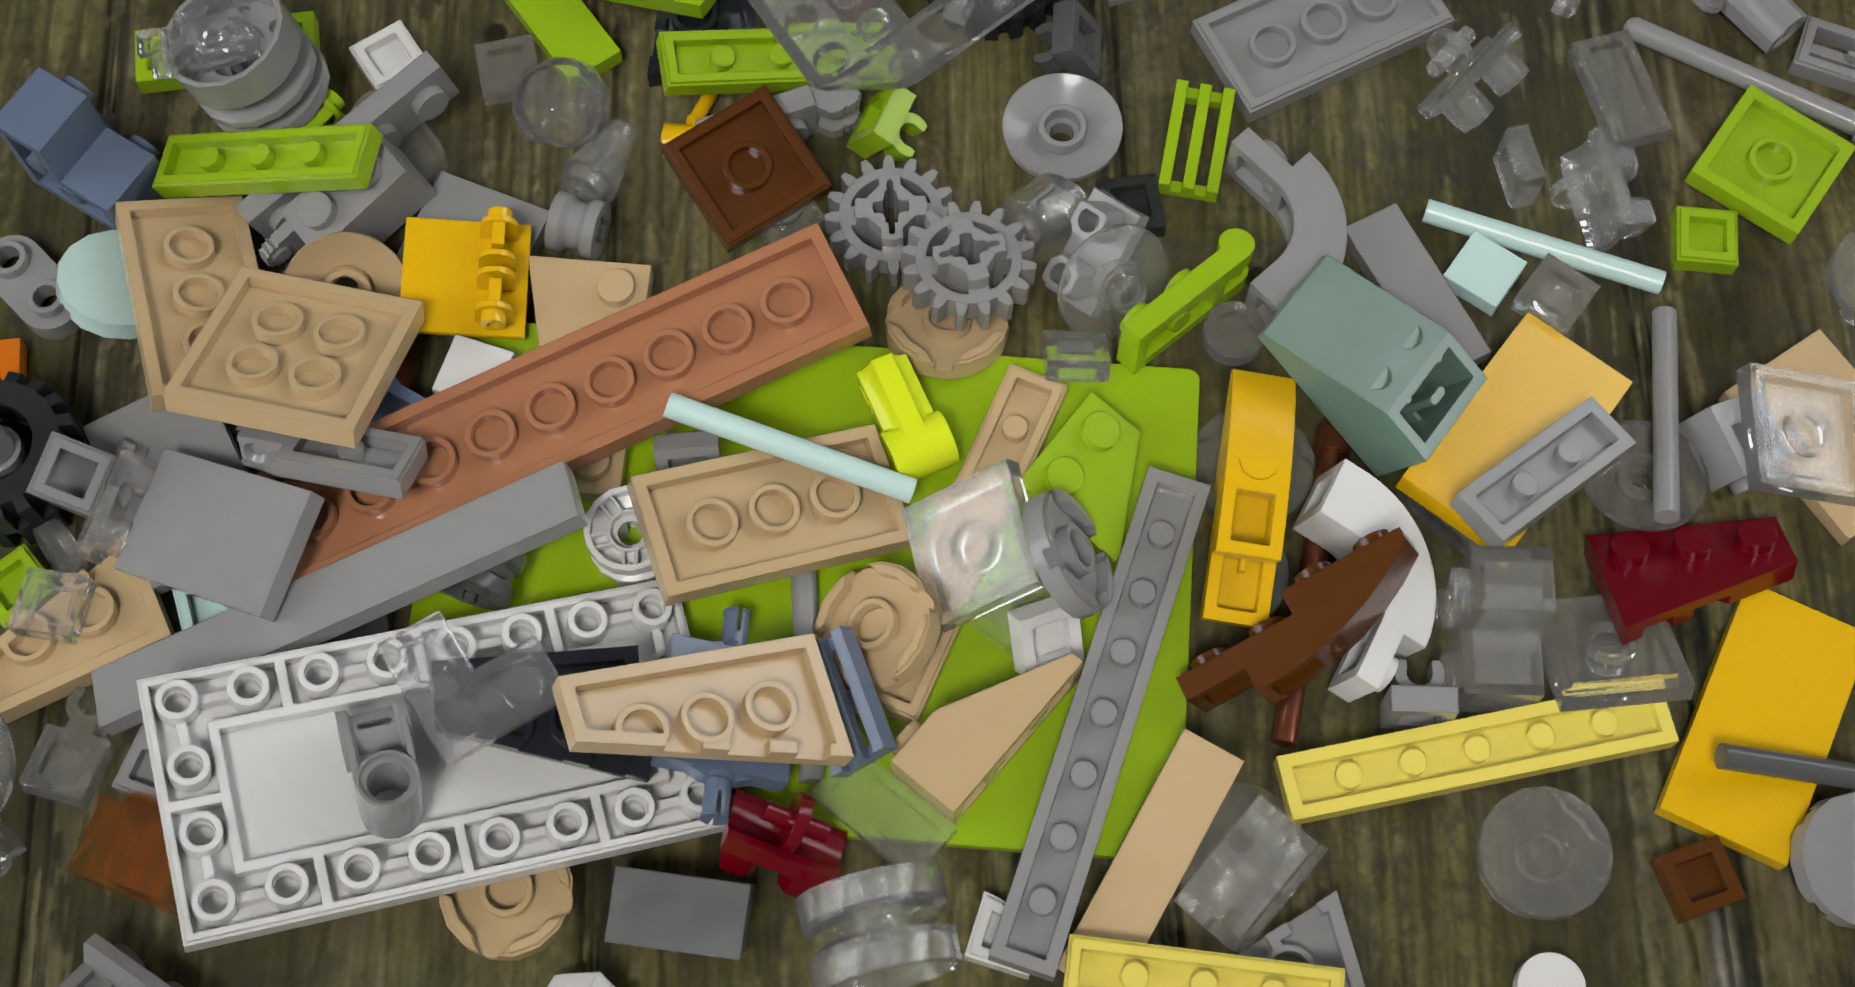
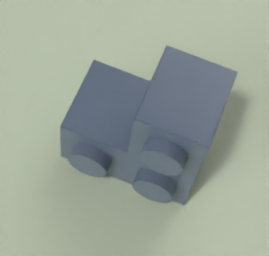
(76, 148)

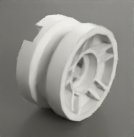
(608, 526)

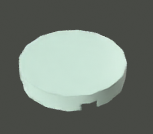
(95, 286)

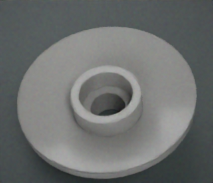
(1067, 106)

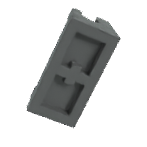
(680, 912)

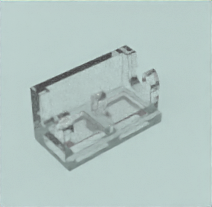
(1251, 875)

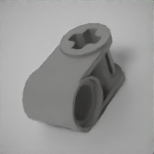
(382, 756)

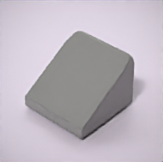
(70, 474)

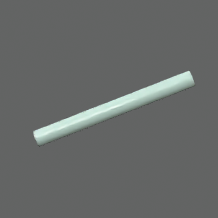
(1539, 245)
(790, 447)

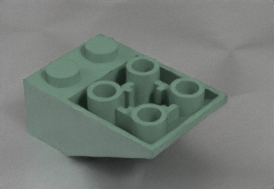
(1372, 366)

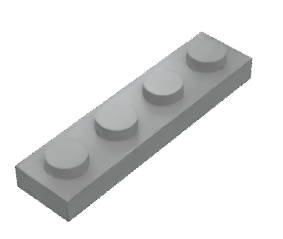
(395, 109)

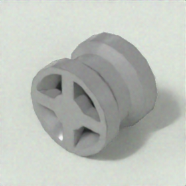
(577, 225)

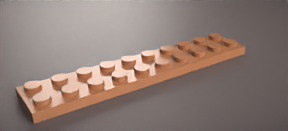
(604, 387)

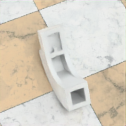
(1339, 512)

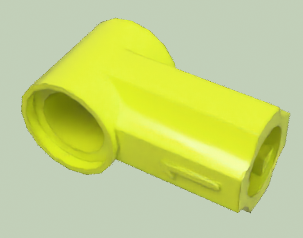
(910, 432)

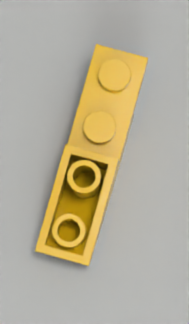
(1250, 499)

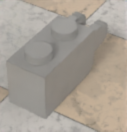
(392, 195)

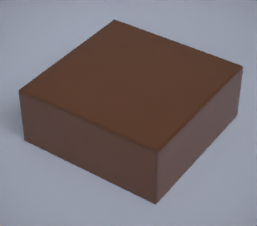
(1698, 879)

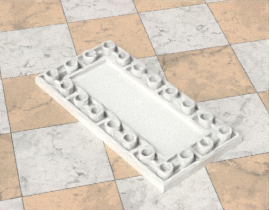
(270, 820)

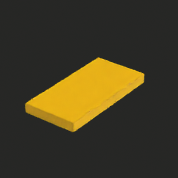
(1527, 389)
(1770, 687)

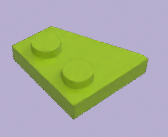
(1093, 463)

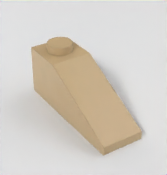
(973, 739)

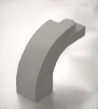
(1301, 202)

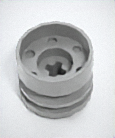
(268, 91)

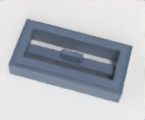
(845, 644)

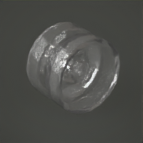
(880, 927)

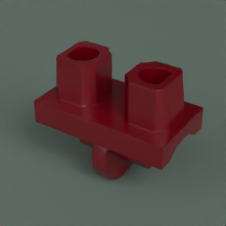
(781, 840)

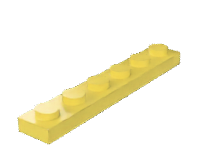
(1464, 756)

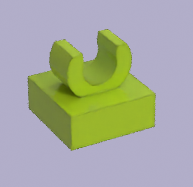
(881, 125)

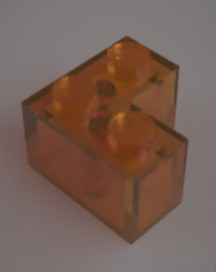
(127, 853)

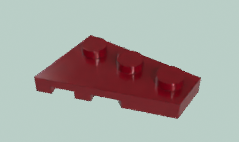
(1677, 570)

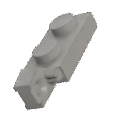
(380, 465)

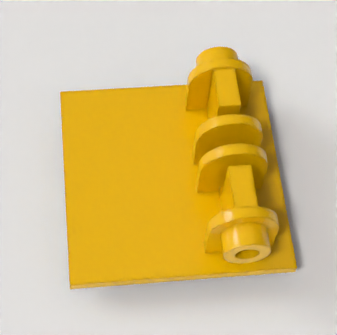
(469, 274)

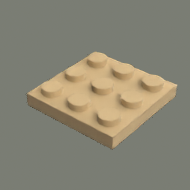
(295, 357)

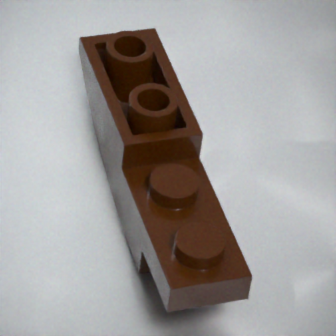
(1329, 615)

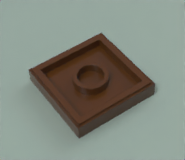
(746, 168)

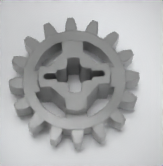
(862, 208)
(967, 265)

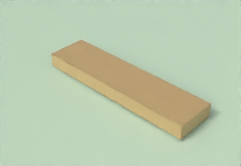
(1160, 842)

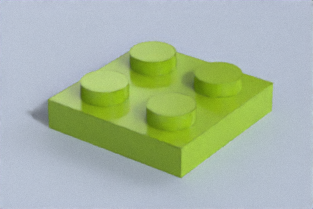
(1770, 164)

